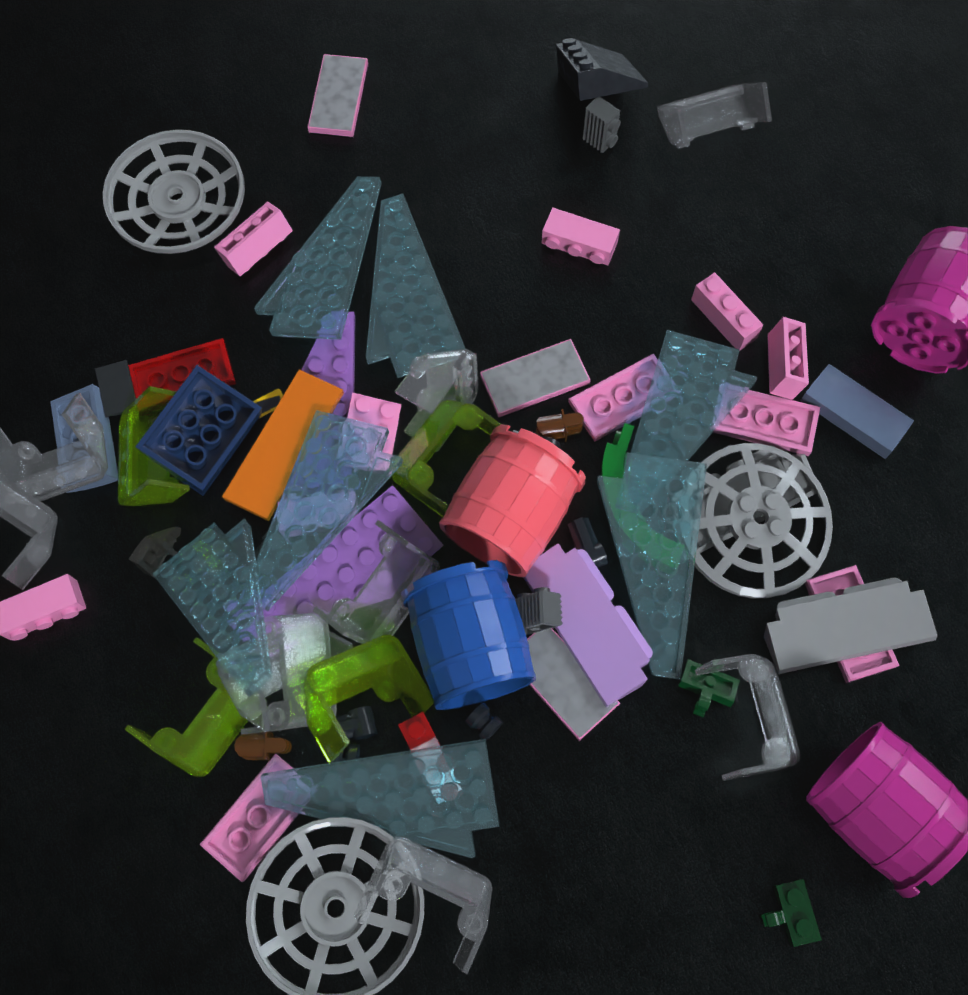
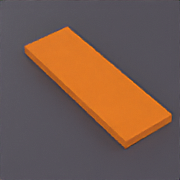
(272, 457)

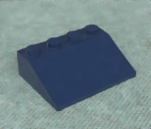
(199, 430)

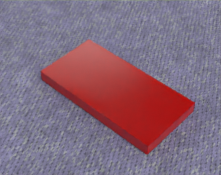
(173, 368)

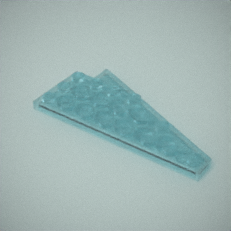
(319, 282)
(406, 300)
(689, 396)
(329, 484)
(655, 533)
(221, 597)
(417, 794)

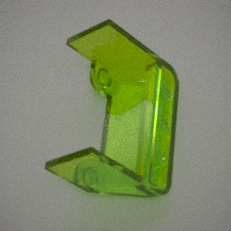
(414, 473)
(139, 477)
(374, 665)
(206, 736)

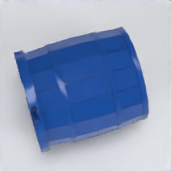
(469, 634)

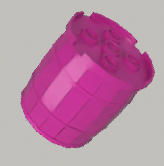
(928, 305)
(894, 809)

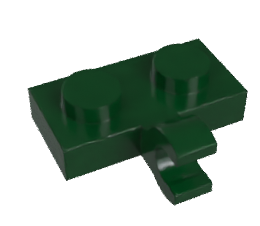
(709, 686)
(794, 913)

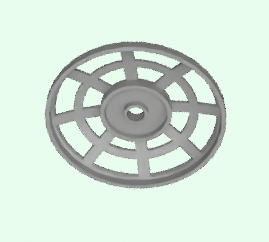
(172, 183)
(761, 536)
(315, 918)

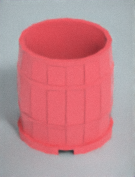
(512, 499)

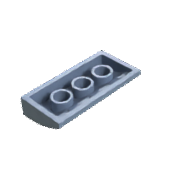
(857, 411)
(65, 435)

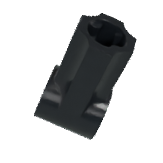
(584, 538)
(358, 723)

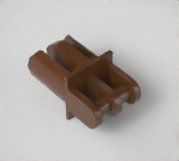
(560, 425)
(261, 746)

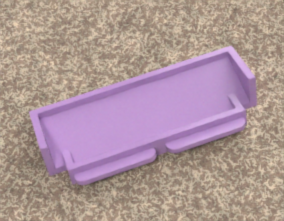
(593, 629)

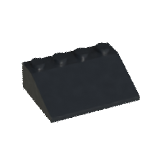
(596, 70)

